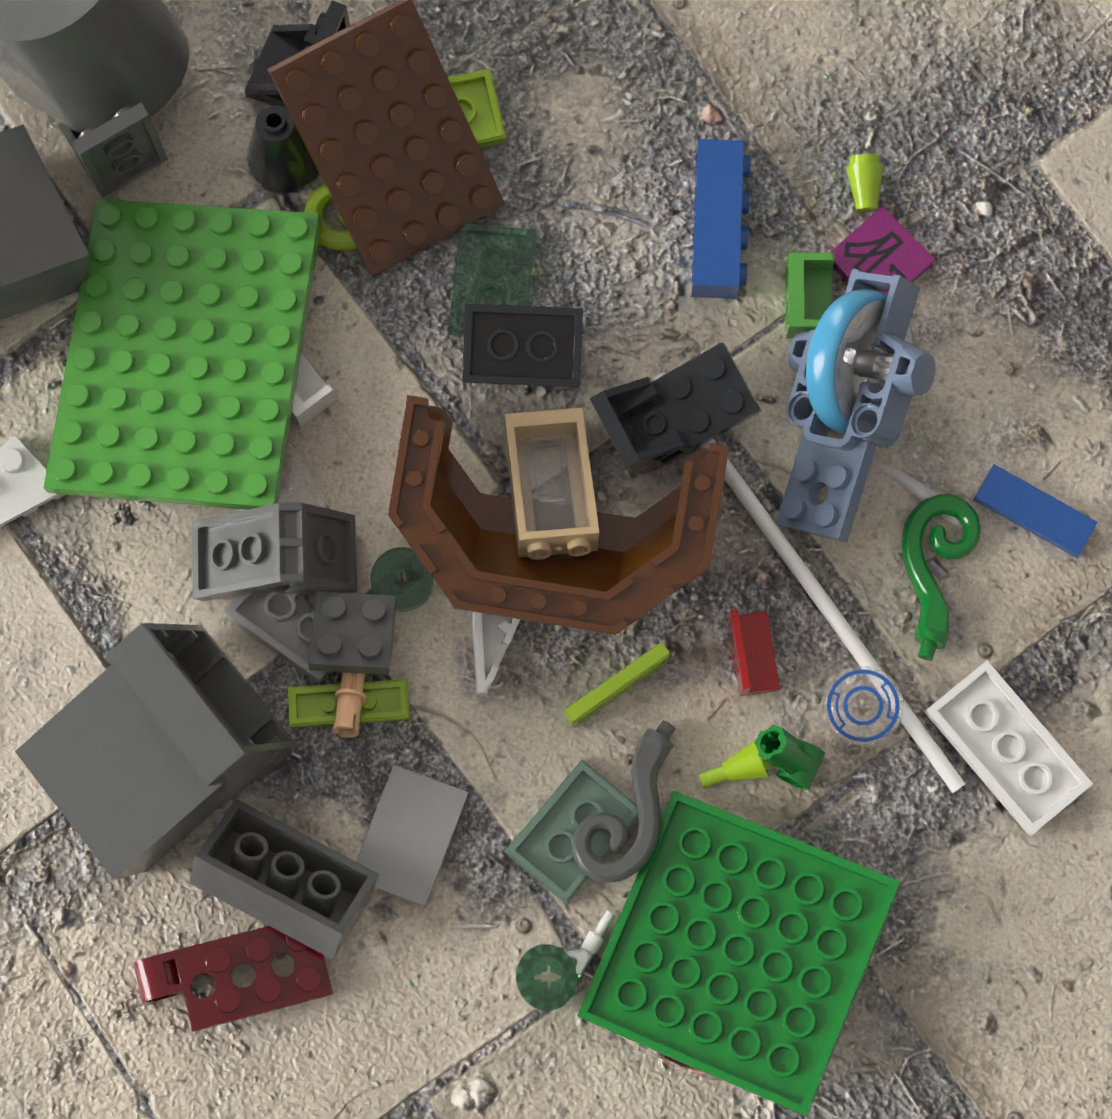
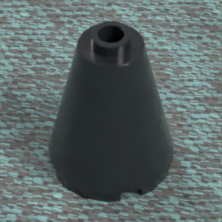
(278, 153)

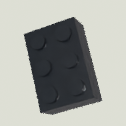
(522, 345)

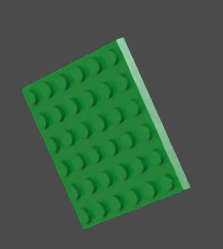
(740, 952)

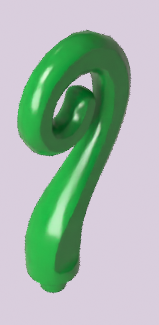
(934, 613)

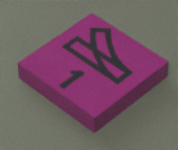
(883, 249)

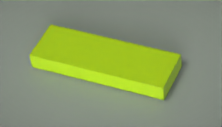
(617, 685)
(317, 706)

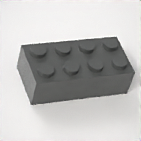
(283, 878)

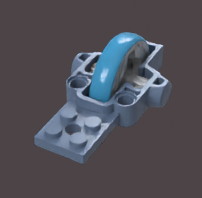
(828, 397)

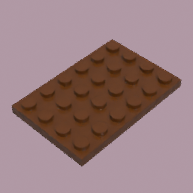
(387, 135)

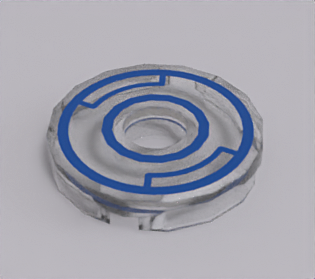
(840, 698)

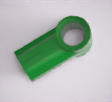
(792, 757)

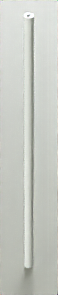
(833, 615)

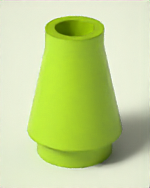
(865, 180)

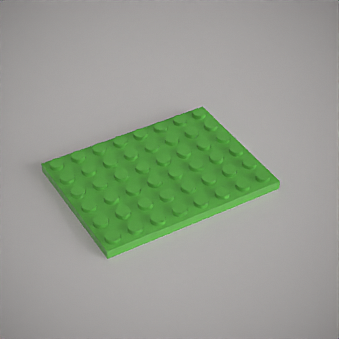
(184, 355)

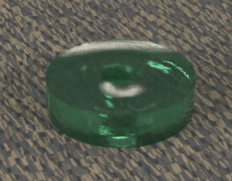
(396, 562)

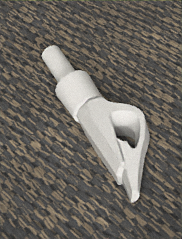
(591, 943)

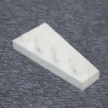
(21, 482)

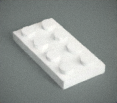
(1008, 748)

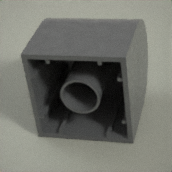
(91, 56)

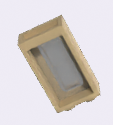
(551, 483)

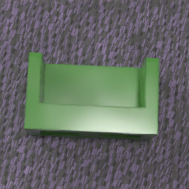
(807, 290)

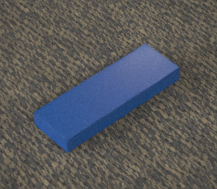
(1035, 511)

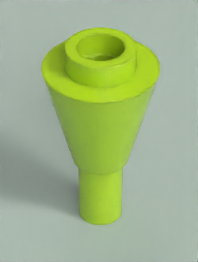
(740, 766)

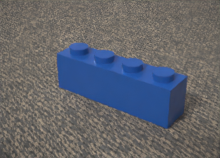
(718, 219)

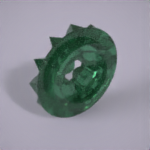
(536, 991)

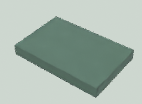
(547, 839)

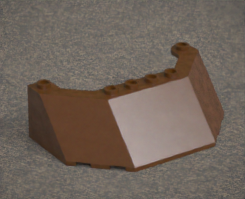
(473, 549)

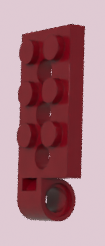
(173, 972)

